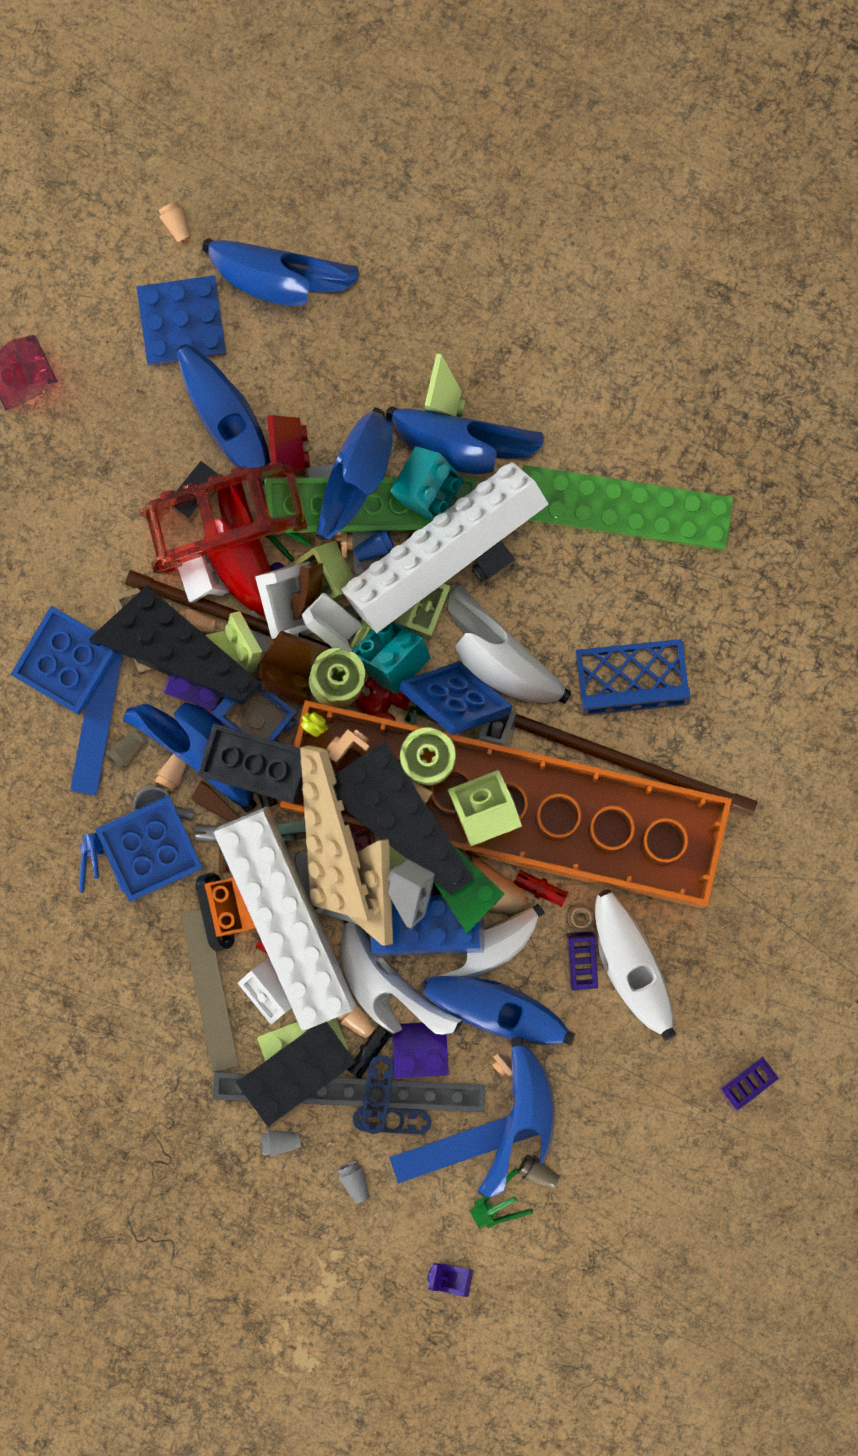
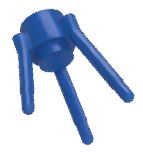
(92, 848)

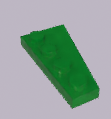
(473, 900)

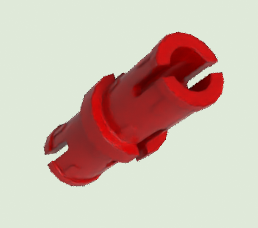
(541, 888)

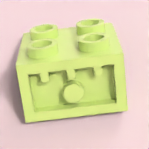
(238, 642)

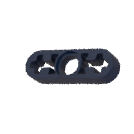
(367, 1100)
(411, 1127)

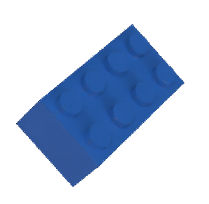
(434, 934)

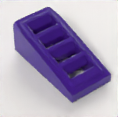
(592, 960)
(732, 1098)

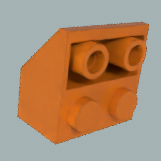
(228, 908)

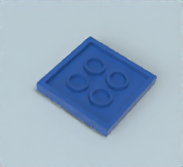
(180, 315)
(63, 661)
(455, 698)
(148, 848)

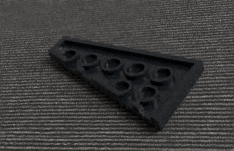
(170, 644)
(389, 805)

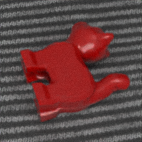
(380, 700)

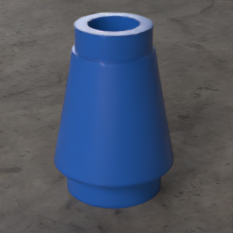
(375, 546)

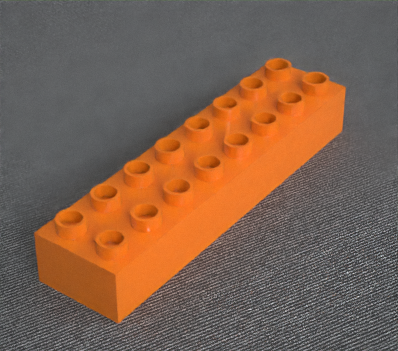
(571, 814)

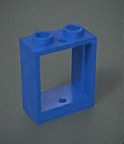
(286, 724)

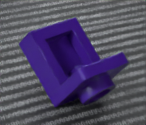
(450, 1279)

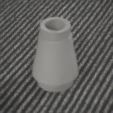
(278, 1142)
(353, 1179)

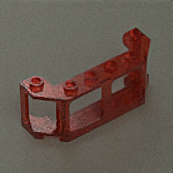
(168, 560)

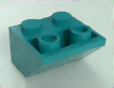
(427, 483)
(392, 655)

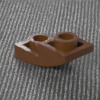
(310, 584)

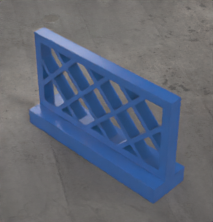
(637, 699)

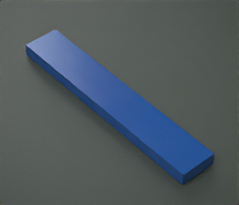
(96, 731)
(452, 1150)

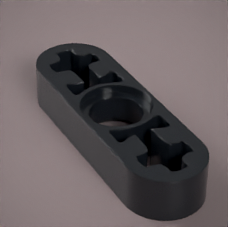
(213, 941)

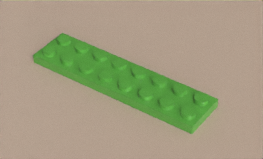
(632, 508)
(379, 511)

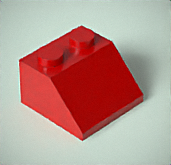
(286, 443)

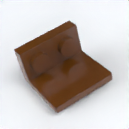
(288, 666)

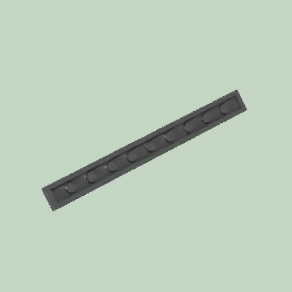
(352, 1093)

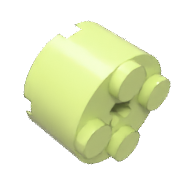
(342, 664)
(434, 742)

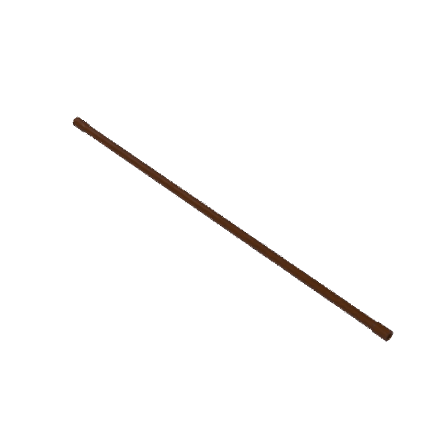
(739, 802)

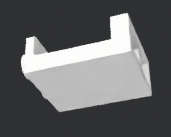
(276, 596)

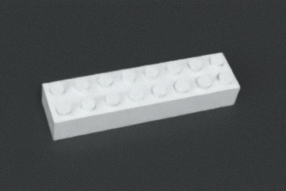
(444, 546)
(285, 918)

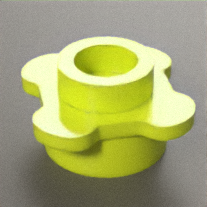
(314, 724)

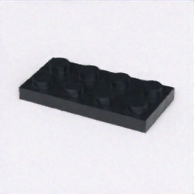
(253, 764)
(296, 1072)

